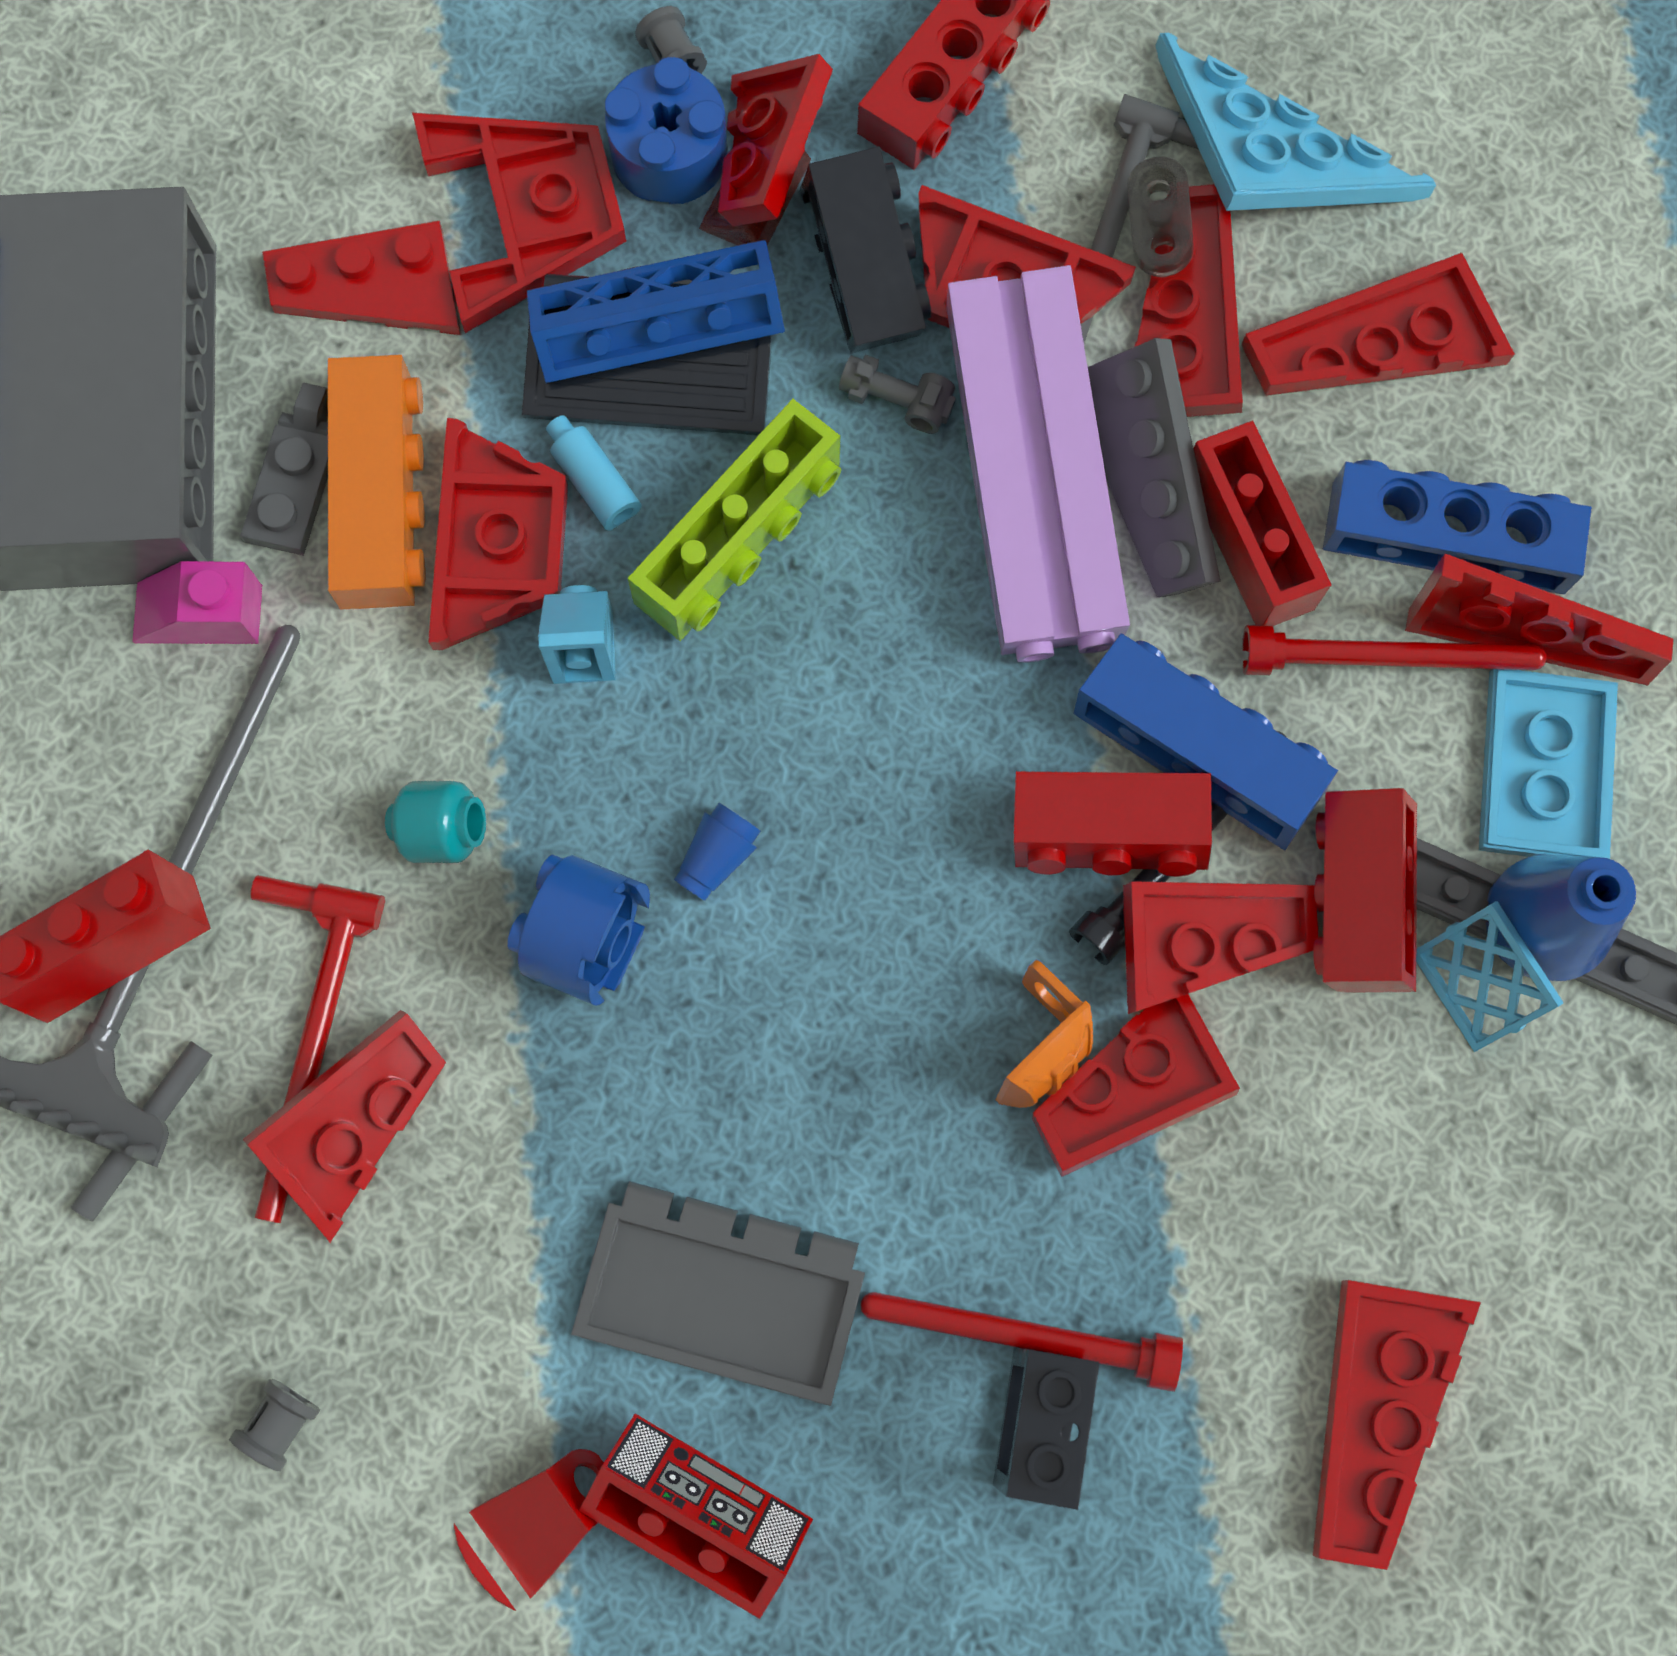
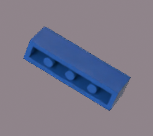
(1189, 728)

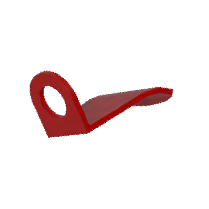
(533, 1525)

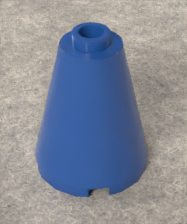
(1565, 910)

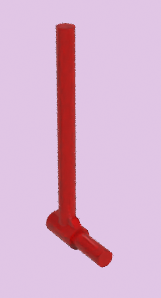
(344, 915)

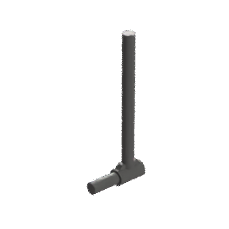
(1143, 127)

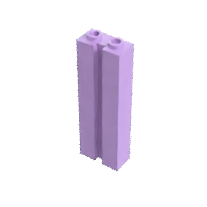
(1037, 464)

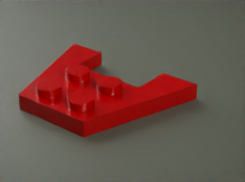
(548, 196)

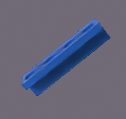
(655, 318)

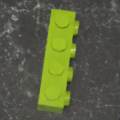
(736, 521)

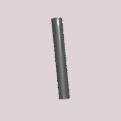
(160, 1104)

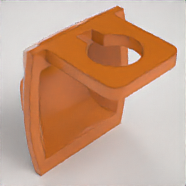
(1059, 1052)

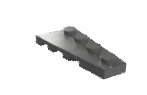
(1154, 465)

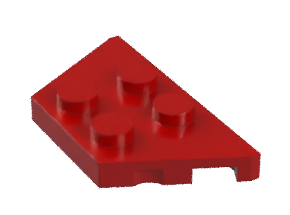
(975, 243)
(494, 537)

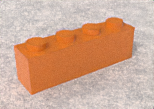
(372, 482)

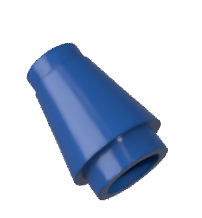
(716, 851)

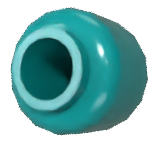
(436, 822)

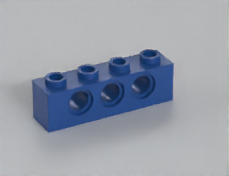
(1550, 523)

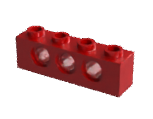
(923, 68)

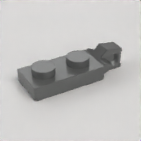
(291, 476)

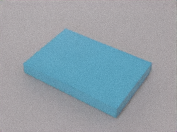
(1548, 765)

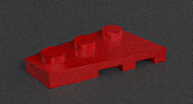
(769, 136)
(369, 277)
(1207, 933)
(1137, 1085)
(340, 1125)

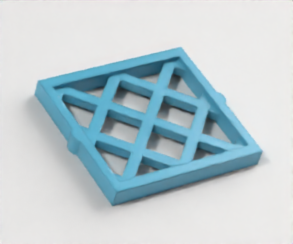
(1523, 959)

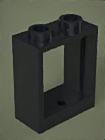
(1034, 1445)

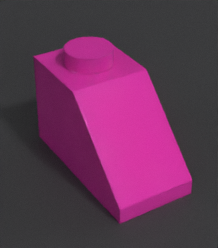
(199, 605)

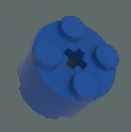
(666, 132)
(579, 928)

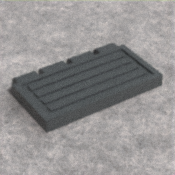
(721, 1299)

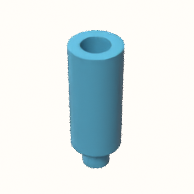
(592, 473)

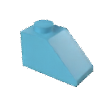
(578, 635)

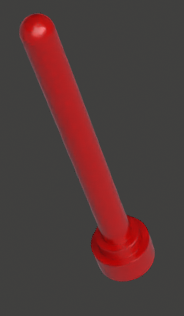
(1272, 651)
(1151, 1359)

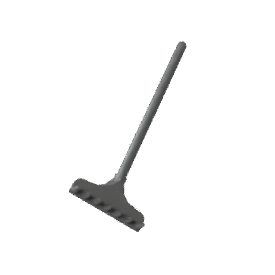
(81, 1087)

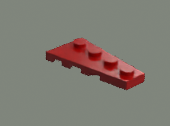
(1200, 312)
(1390, 331)
(1486, 607)
(1384, 1398)

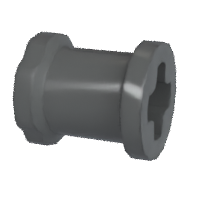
(665, 37)
(274, 1425)

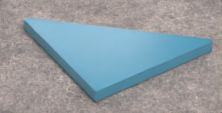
(1274, 150)

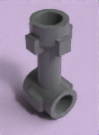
(927, 403)

